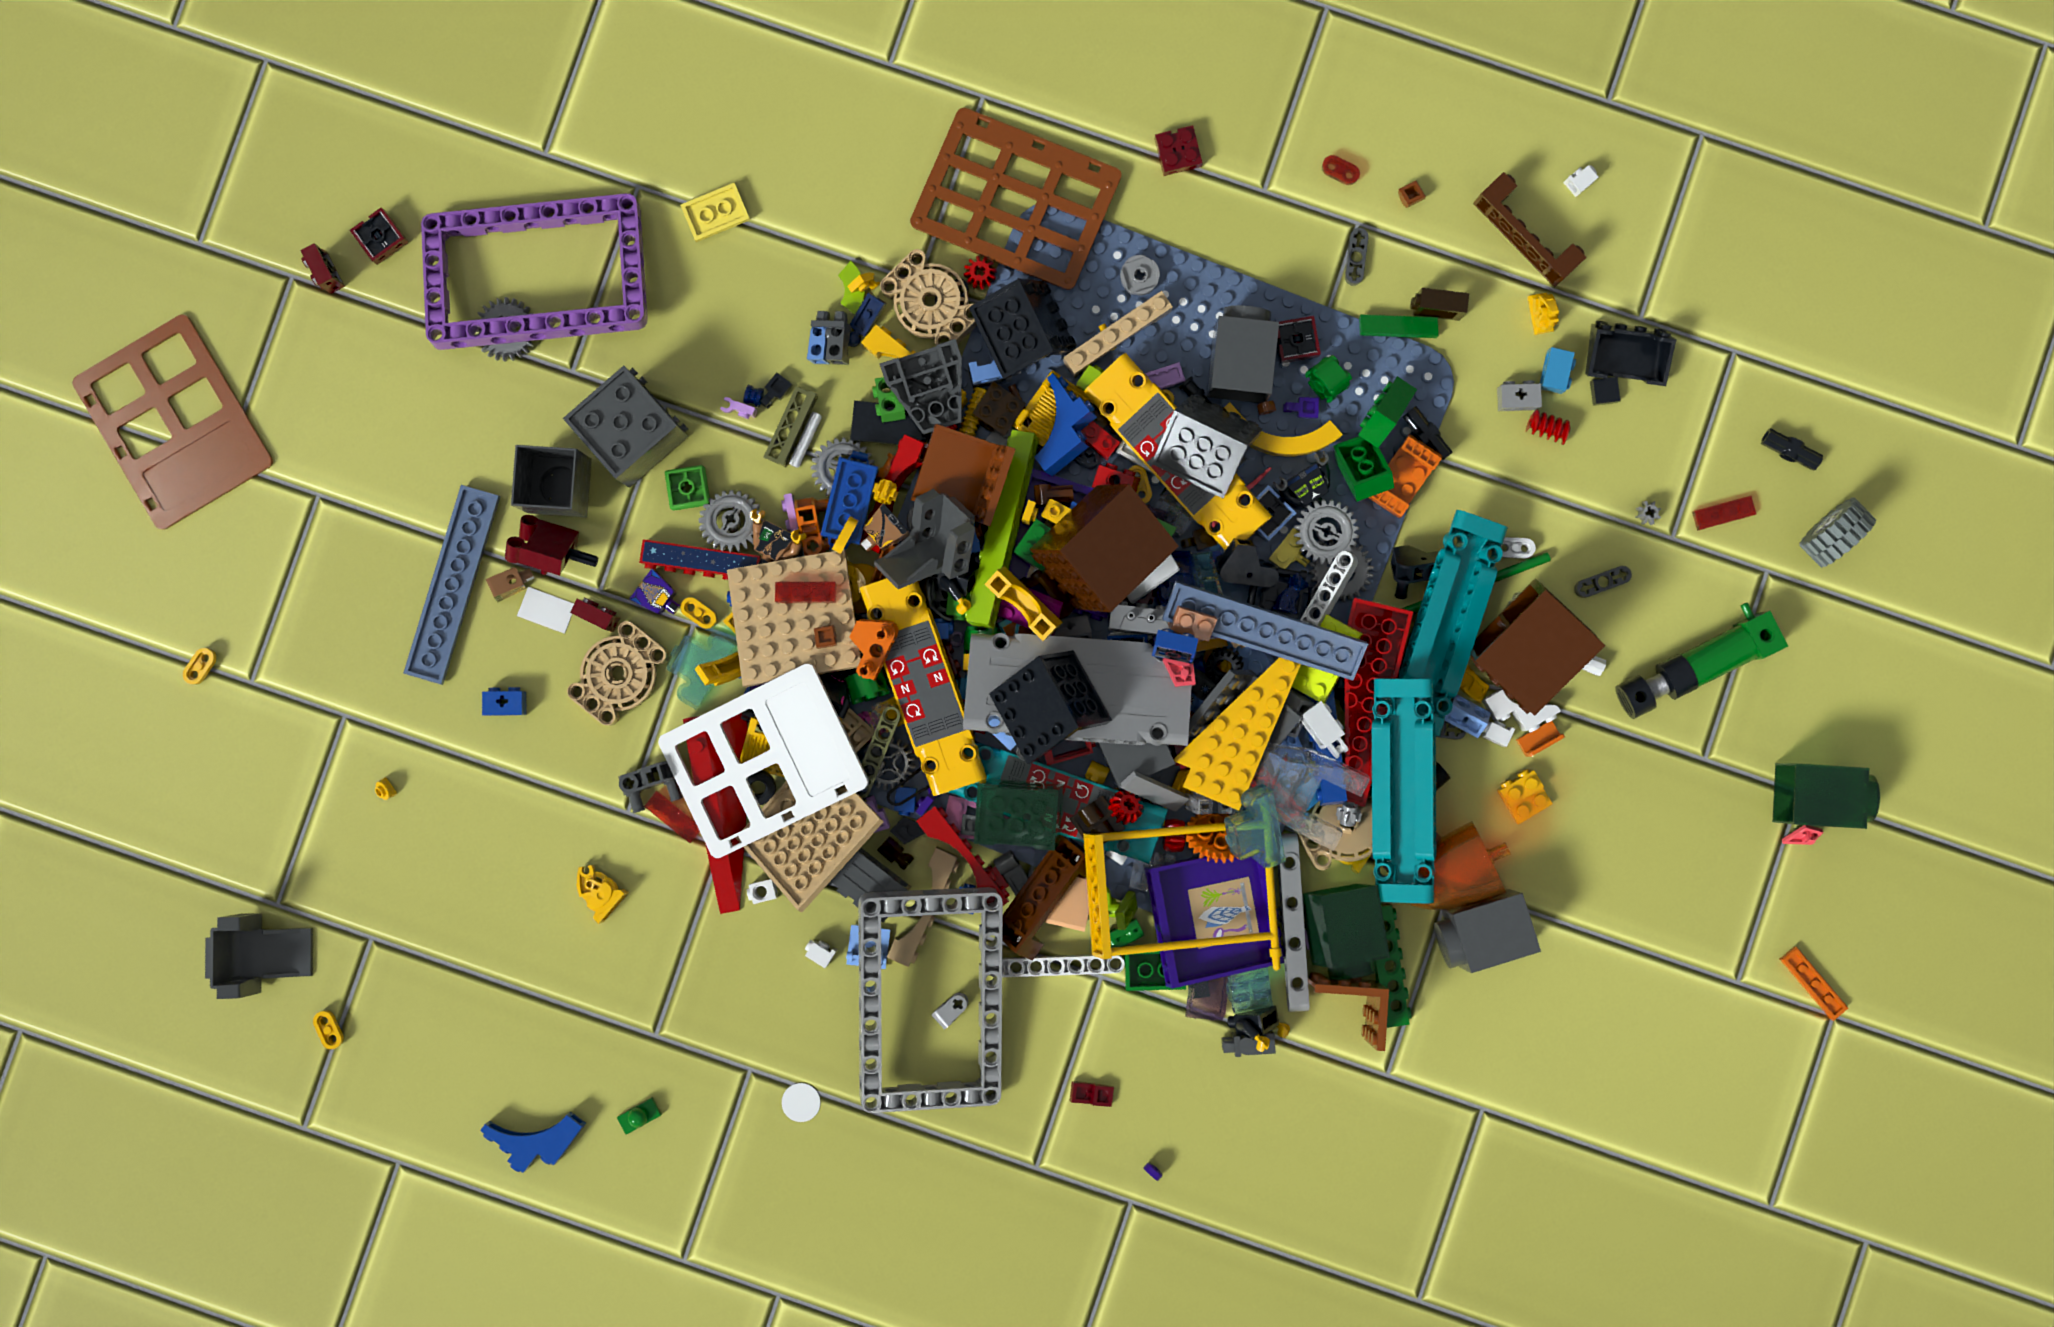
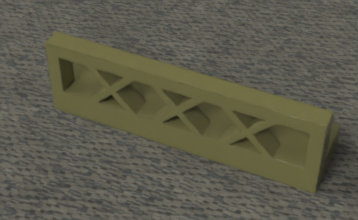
(797, 426)

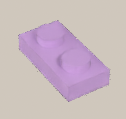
(789, 507)

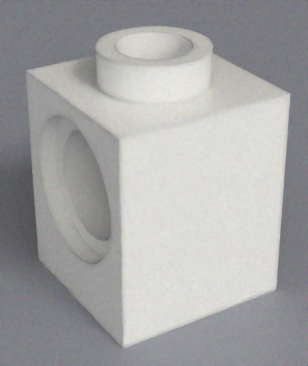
(770, 887)

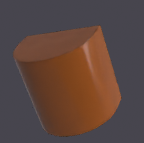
(1411, 194)

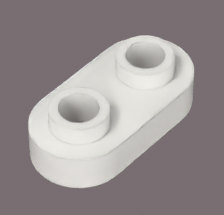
(1514, 548)

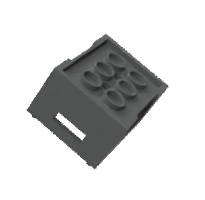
(866, 875)

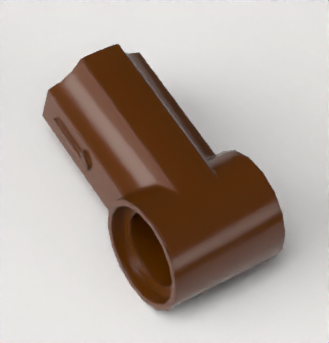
(1061, 494)

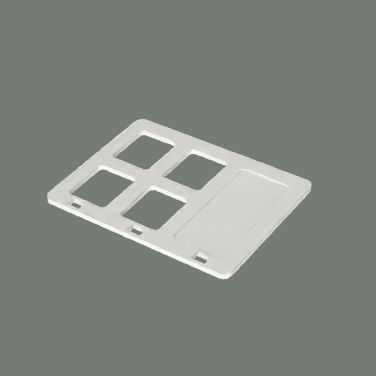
(803, 741)

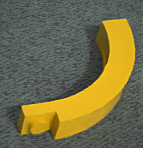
(1294, 446)
(720, 670)

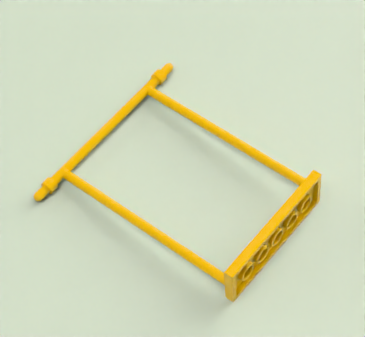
(1099, 904)

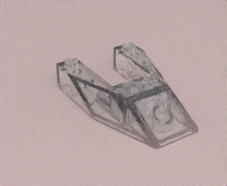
(1294, 778)

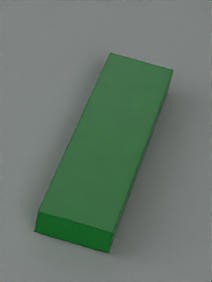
(1398, 326)

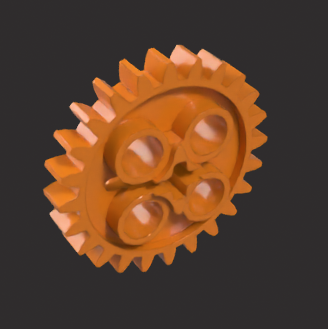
(1204, 842)

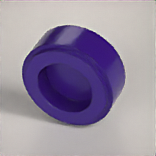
(1153, 1171)

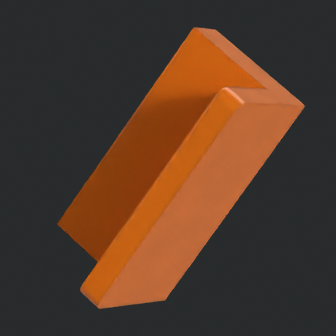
(1540, 739)

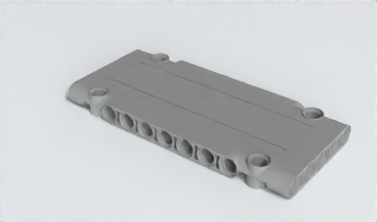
(1124, 674)

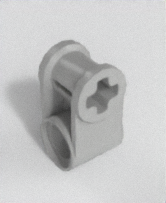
(948, 1012)

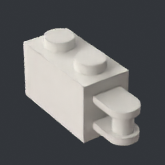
(1324, 728)

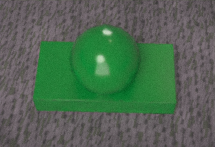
(639, 1116)

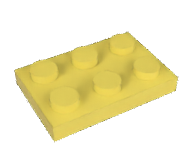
(715, 212)

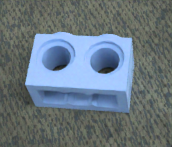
(1468, 716)

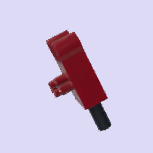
(547, 546)

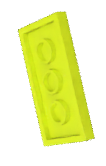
(1315, 682)

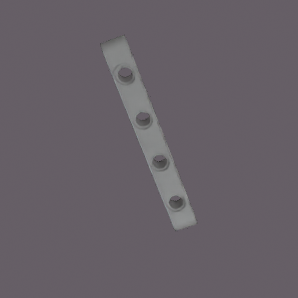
(1293, 926)

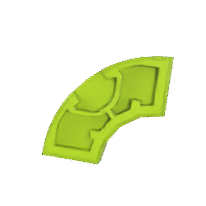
(853, 300)

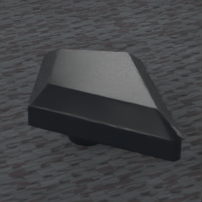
(907, 830)

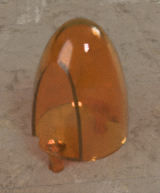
(1464, 870)

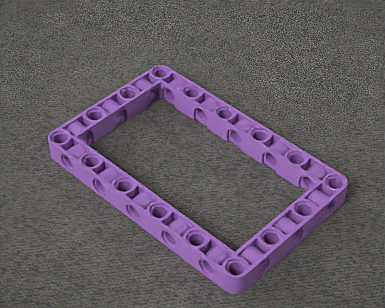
(539, 325)

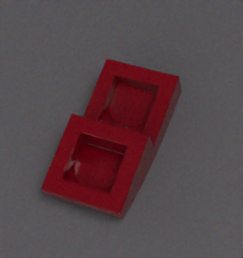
(1091, 1094)

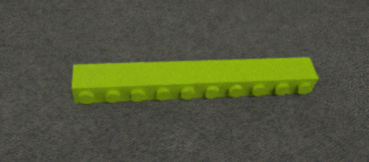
(1002, 533)

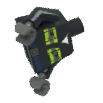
(1308, 484)

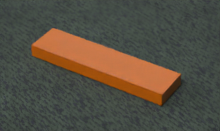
(1813, 983)

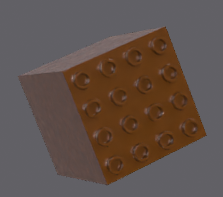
(1104, 548)
(1537, 650)

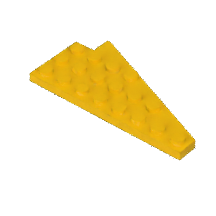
(1232, 746)

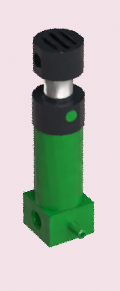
(1685, 672)

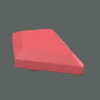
(1180, 672)
(1804, 835)

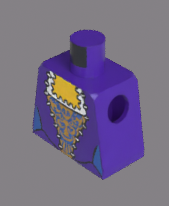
(655, 594)

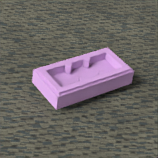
(1167, 376)

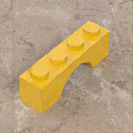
(1009, 588)

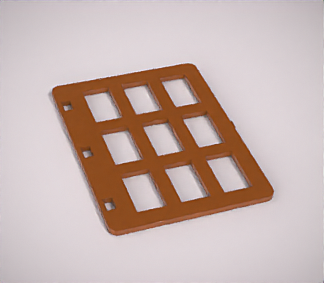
(1019, 143)

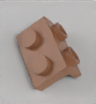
(1193, 622)

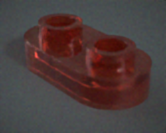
(1341, 168)

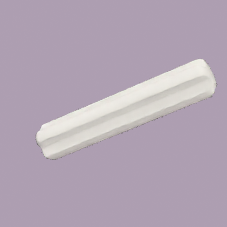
(805, 439)

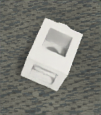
(1581, 180)
(1497, 733)
(819, 952)

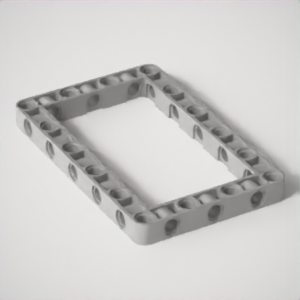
(870, 1037)

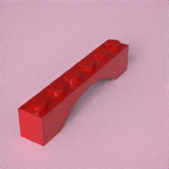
(907, 459)
(938, 827)

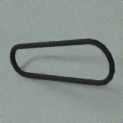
(901, 783)

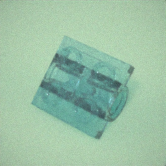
(1249, 990)

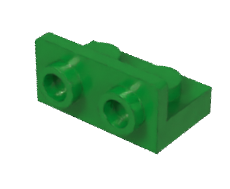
(1123, 937)

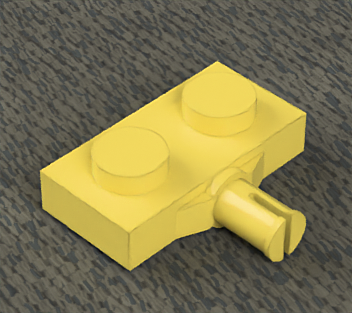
(1289, 552)

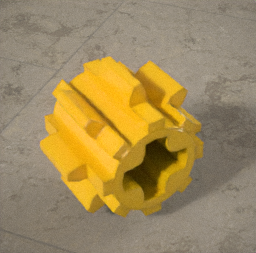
(885, 491)

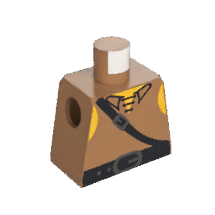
(883, 530)
(500, 584)

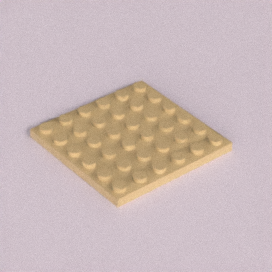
(781, 635)
(815, 848)

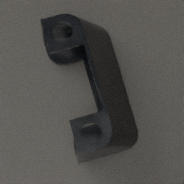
(1630, 353)

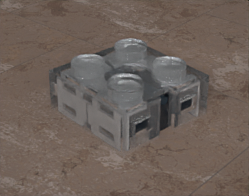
(1202, 805)

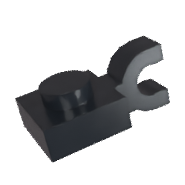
(776, 388)

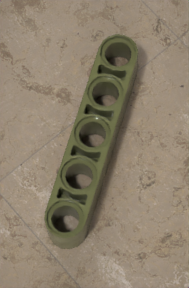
(882, 742)

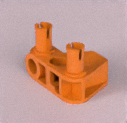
(812, 527)
(869, 635)

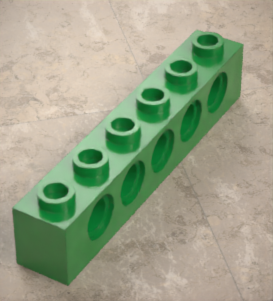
(1401, 1015)

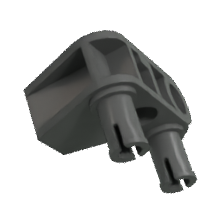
(645, 779)

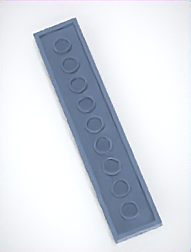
(451, 584)
(1272, 631)

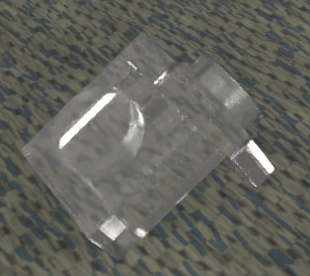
(875, 715)

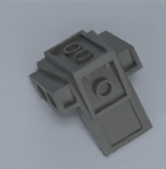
(937, 542)
(244, 953)

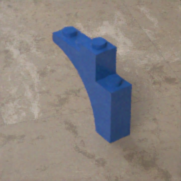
(1066, 437)
(525, 1147)

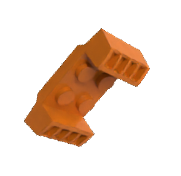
(1410, 469)

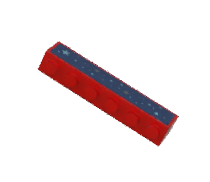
(692, 559)

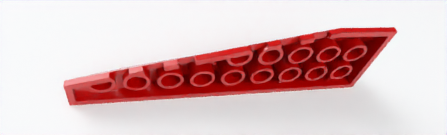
(1386, 633)
(723, 808)

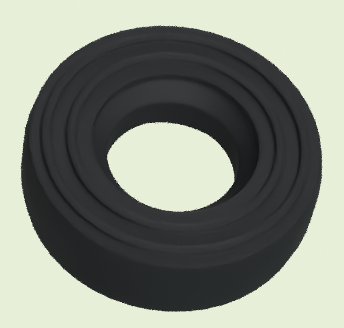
(769, 782)

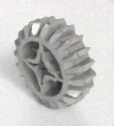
(901, 775)

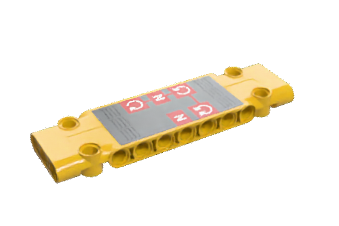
(1141, 421)
(925, 688)

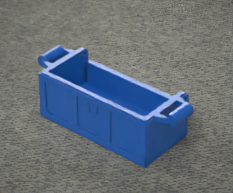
(849, 497)

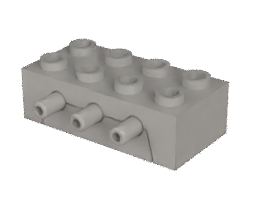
(1137, 619)

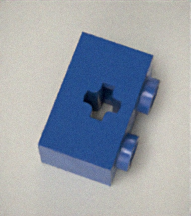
(492, 702)

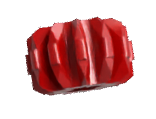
(979, 265)
(1125, 807)
(1174, 843)

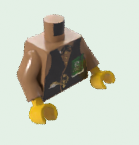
(773, 541)

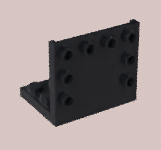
(1022, 325)
(1048, 703)

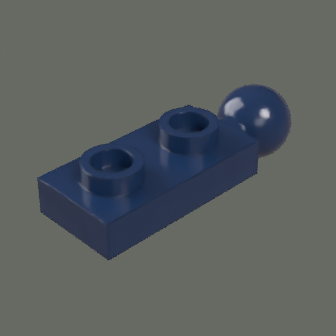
(865, 318)

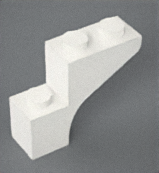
(1502, 706)

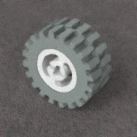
(1837, 532)

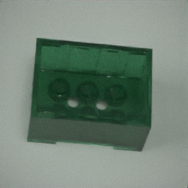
(1038, 799)

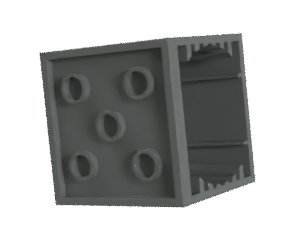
(626, 426)

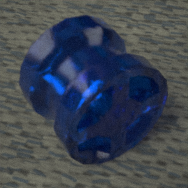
(753, 395)

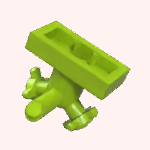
(1123, 910)

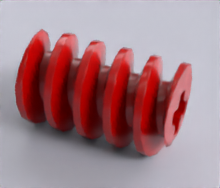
(1549, 426)

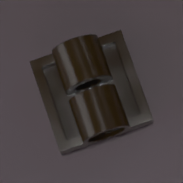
(998, 409)
(1096, 819)

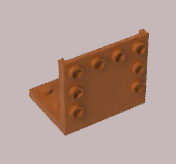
(965, 470)
(1374, 1011)

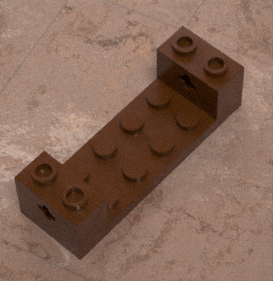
(1527, 243)
(1041, 896)

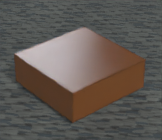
(825, 636)

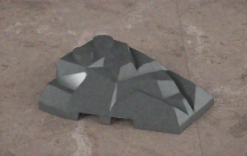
(928, 385)

